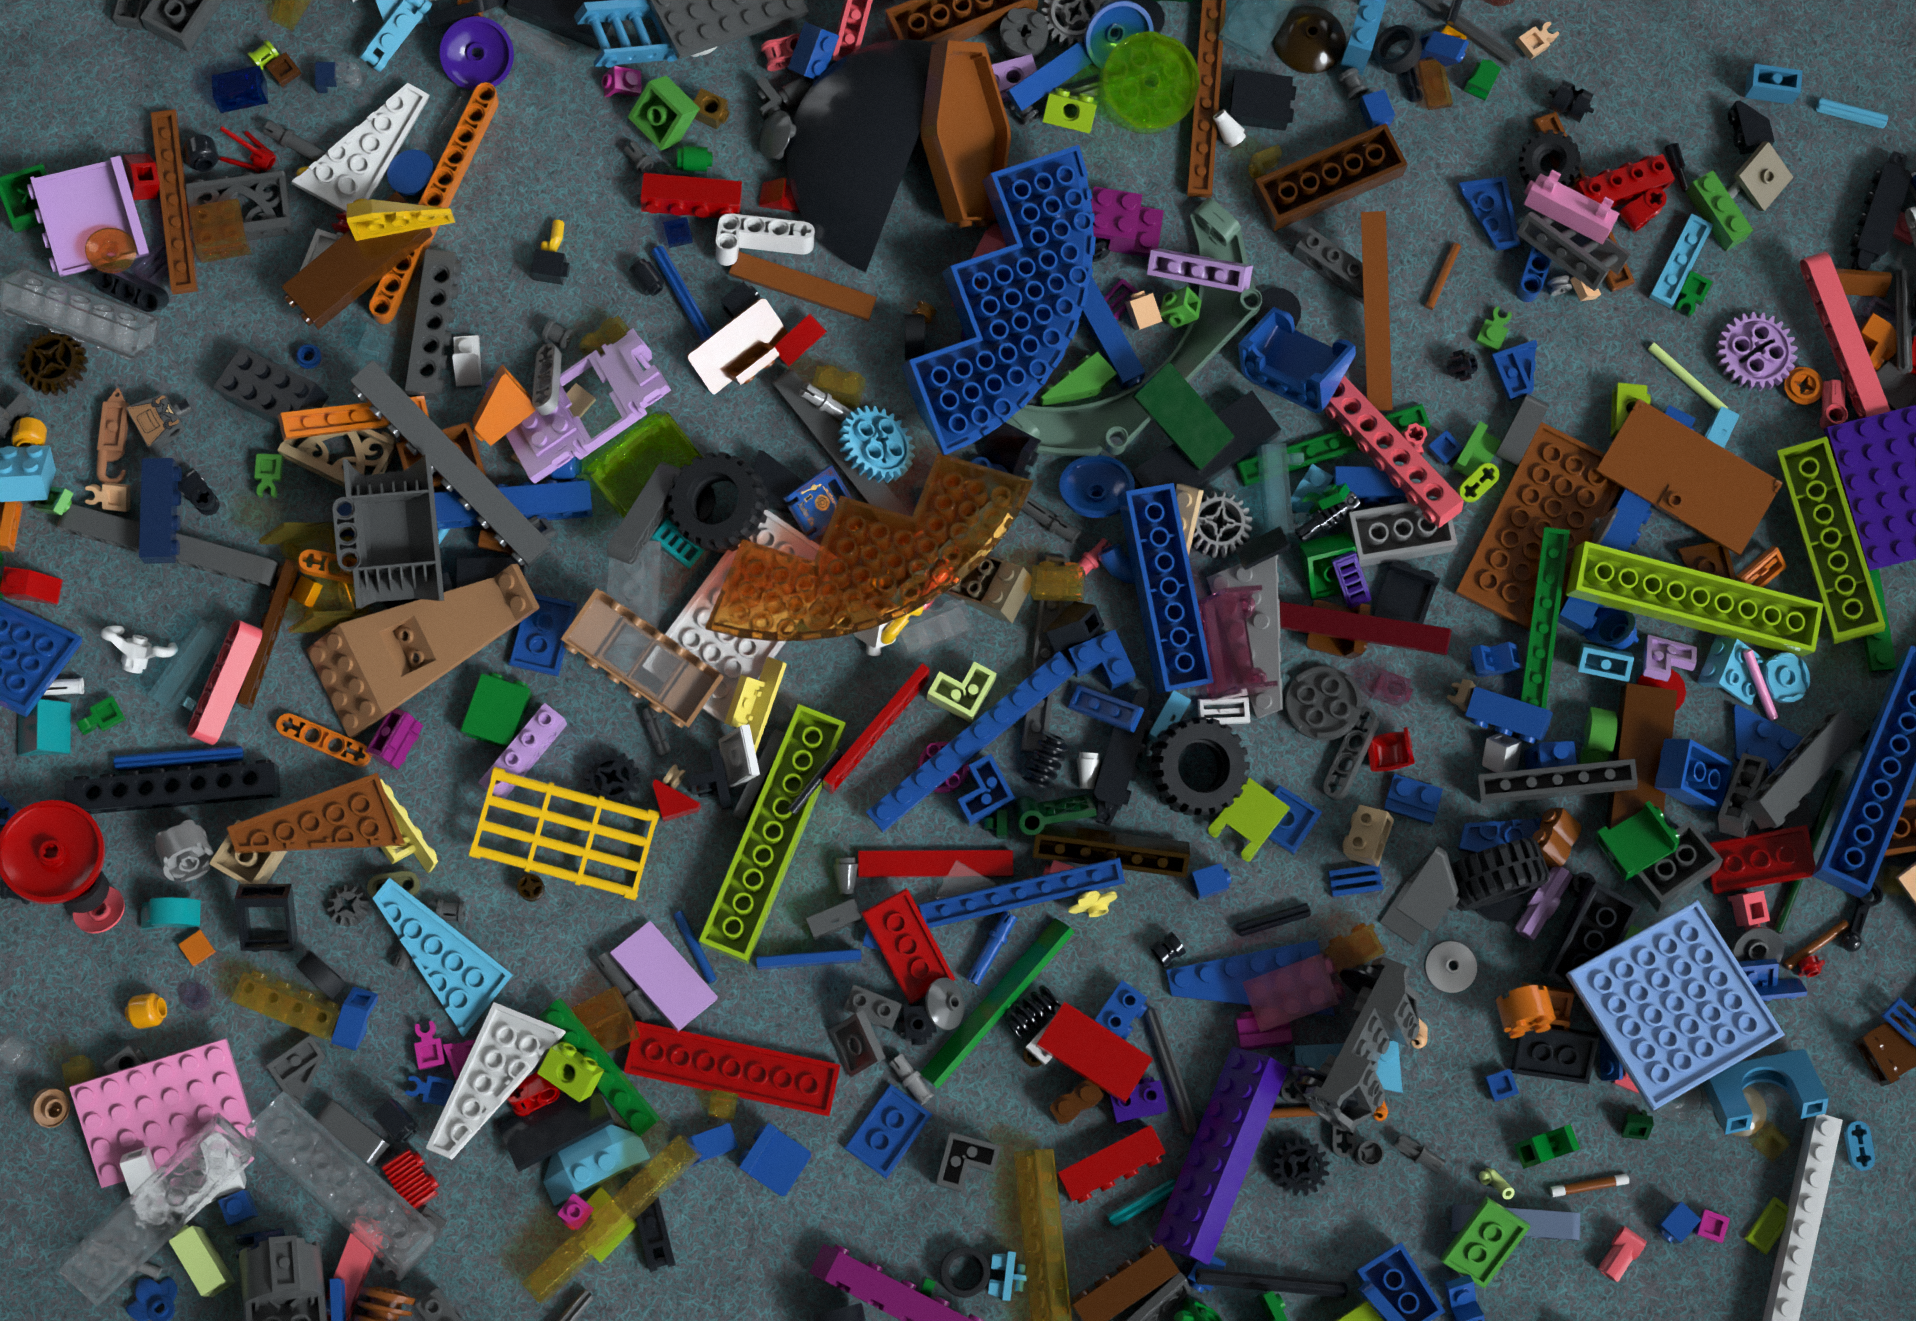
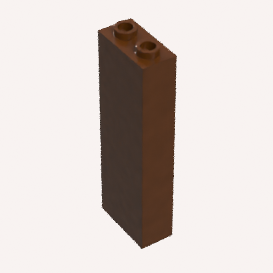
(348, 271)
(1642, 725)

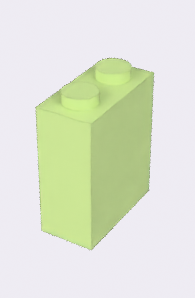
(201, 1260)

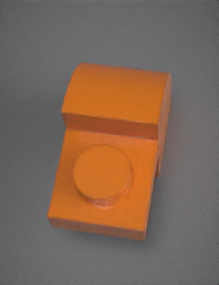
(1879, 338)

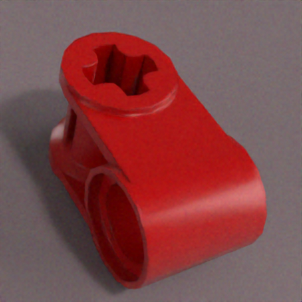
(1641, 210)
(534, 1093)

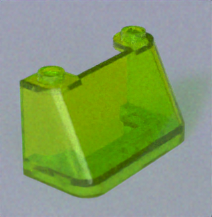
(631, 461)

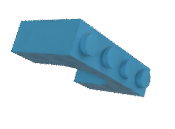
(1363, 35)
(1788, 1070)

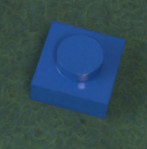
(1444, 448)
(1501, 1085)

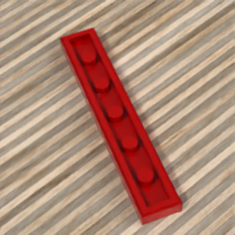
(933, 863)

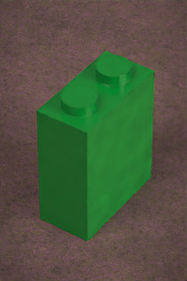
(496, 710)

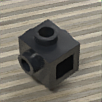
(916, 1015)

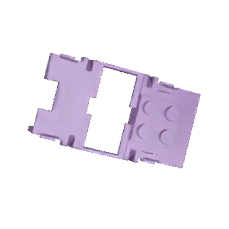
(556, 438)

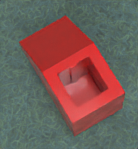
(142, 176)

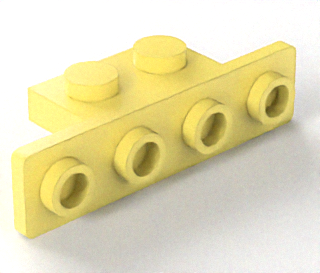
(755, 698)
(411, 835)

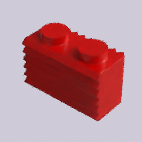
(410, 1178)

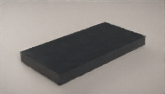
(553, 1128)

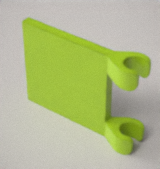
(1252, 816)

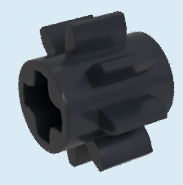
(1462, 365)

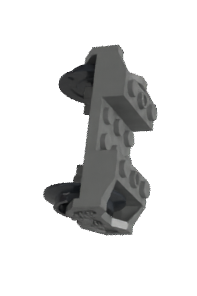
(1347, 1085)

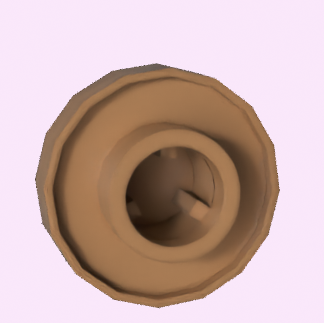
(49, 1107)

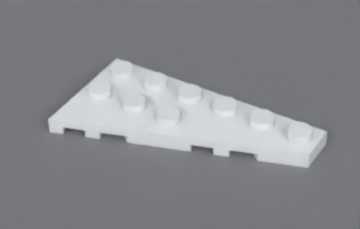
(363, 156)
(498, 1062)

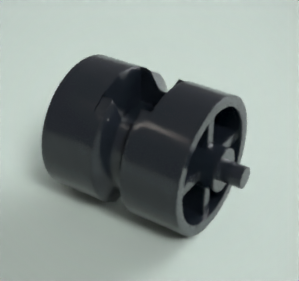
(1571, 101)

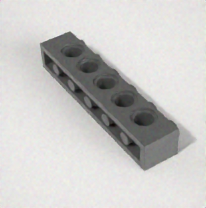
(435, 264)

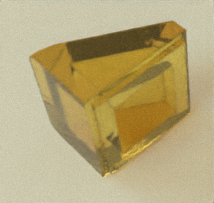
(1772, 1141)

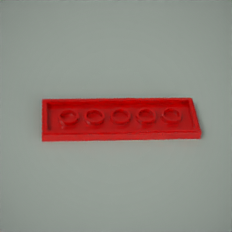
(876, 729)

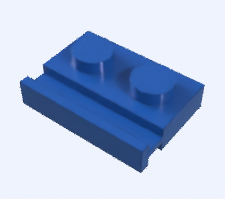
(1413, 799)

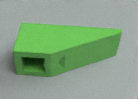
(1084, 382)

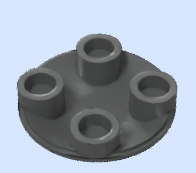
(776, 135)

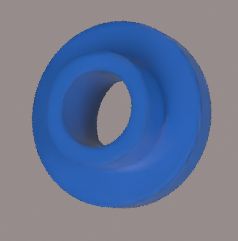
(308, 349)

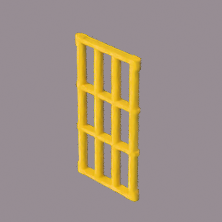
(584, 852)

